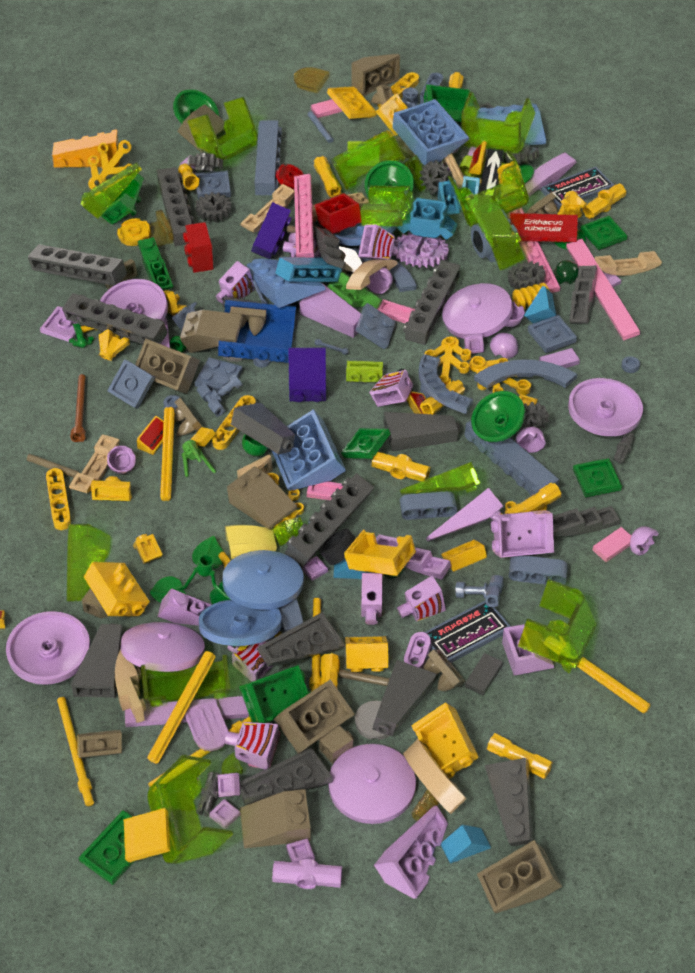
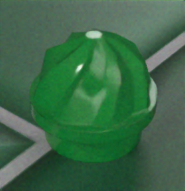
(176, 344)

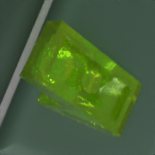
(415, 167)

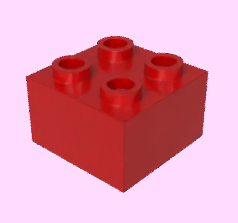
(338, 213)
(198, 247)

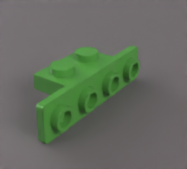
(355, 298)

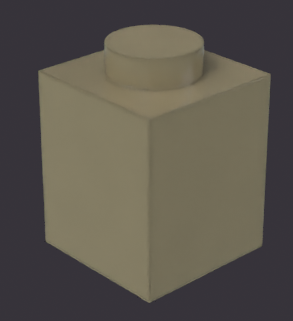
(335, 743)

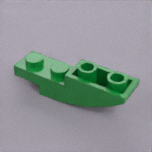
(154, 263)

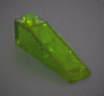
(103, 195)
(455, 480)
(85, 546)

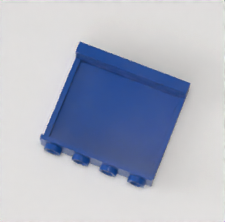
(270, 342)

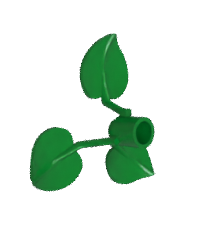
(206, 559)

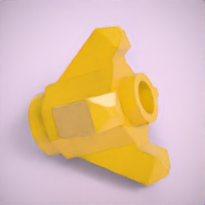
(571, 204)
(111, 344)

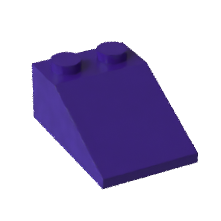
(307, 374)

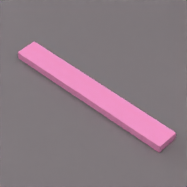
(304, 216)
(534, 253)
(604, 292)

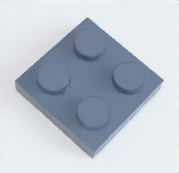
(213, 182)
(375, 326)
(552, 334)
(217, 373)
(131, 384)

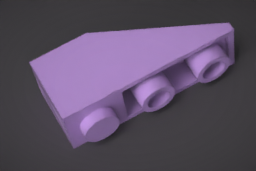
(181, 608)

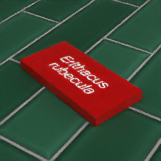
(545, 227)

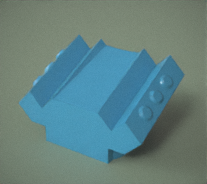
(429, 219)

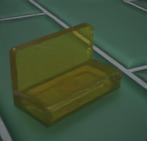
(161, 230)

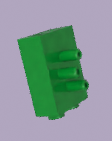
(449, 98)
(125, 202)
(273, 694)

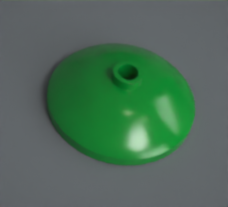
(189, 101)
(389, 174)
(495, 409)

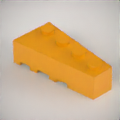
(77, 152)

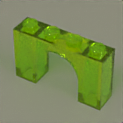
(386, 206)

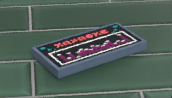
(586, 184)
(467, 631)

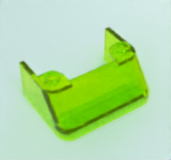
(239, 130)
(498, 134)
(364, 156)
(511, 192)
(496, 229)
(559, 640)
(168, 686)
(176, 793)

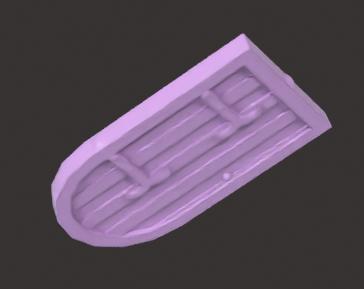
(207, 725)

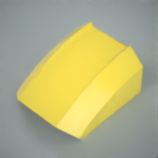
(249, 538)

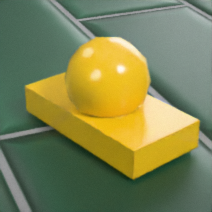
(111, 489)

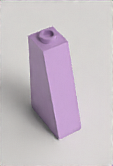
(331, 311)

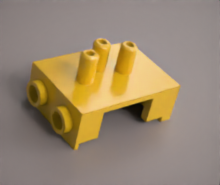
(368, 556)
(116, 589)
(446, 739)

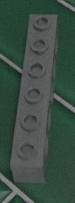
(175, 202)
(77, 265)
(432, 302)
(118, 320)
(303, 552)

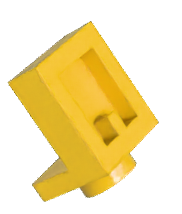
(171, 298)
(147, 548)

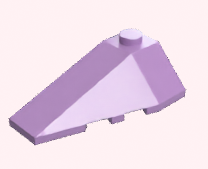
(475, 512)
(409, 857)

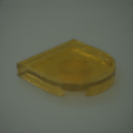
(310, 78)

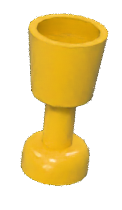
(189, 179)

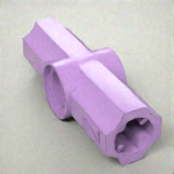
(307, 874)

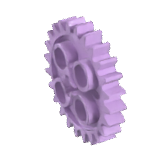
(415, 252)

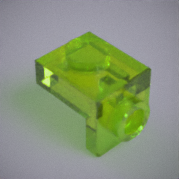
(287, 529)

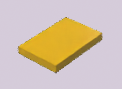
(351, 102)

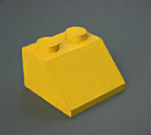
(366, 653)

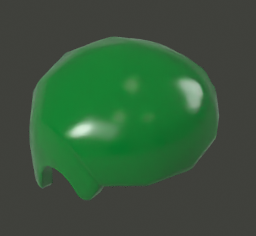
(253, 447)

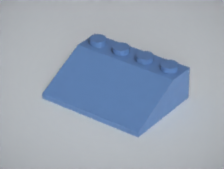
(429, 131)
(536, 133)
(277, 288)
(312, 456)

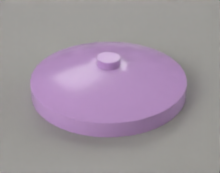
(139, 297)
(477, 310)
(605, 407)
(162, 646)
(47, 647)
(372, 783)

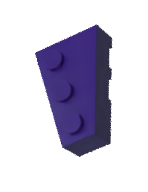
(271, 231)

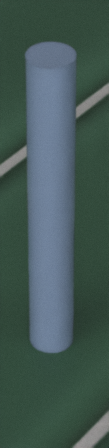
(320, 127)

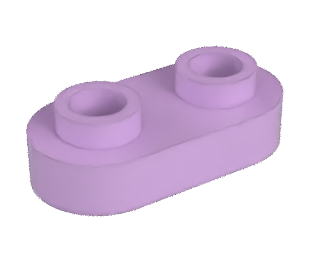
(417, 653)

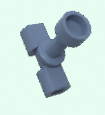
(214, 397)
(490, 591)

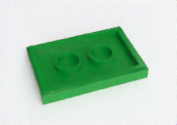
(107, 851)

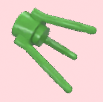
(193, 452)

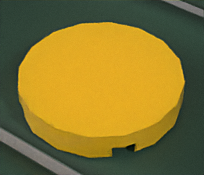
(133, 231)

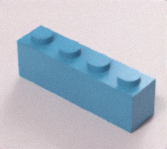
(307, 270)

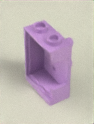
(522, 533)

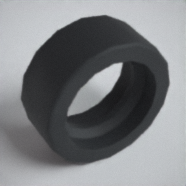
(335, 546)

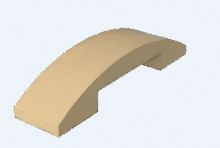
(281, 196)
(624, 267)
(360, 276)
(96, 466)
(433, 777)

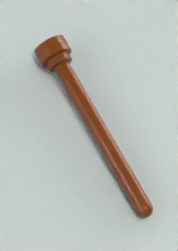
(78, 433)

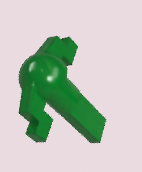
(82, 342)

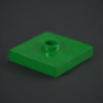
(603, 232)
(365, 443)
(597, 477)

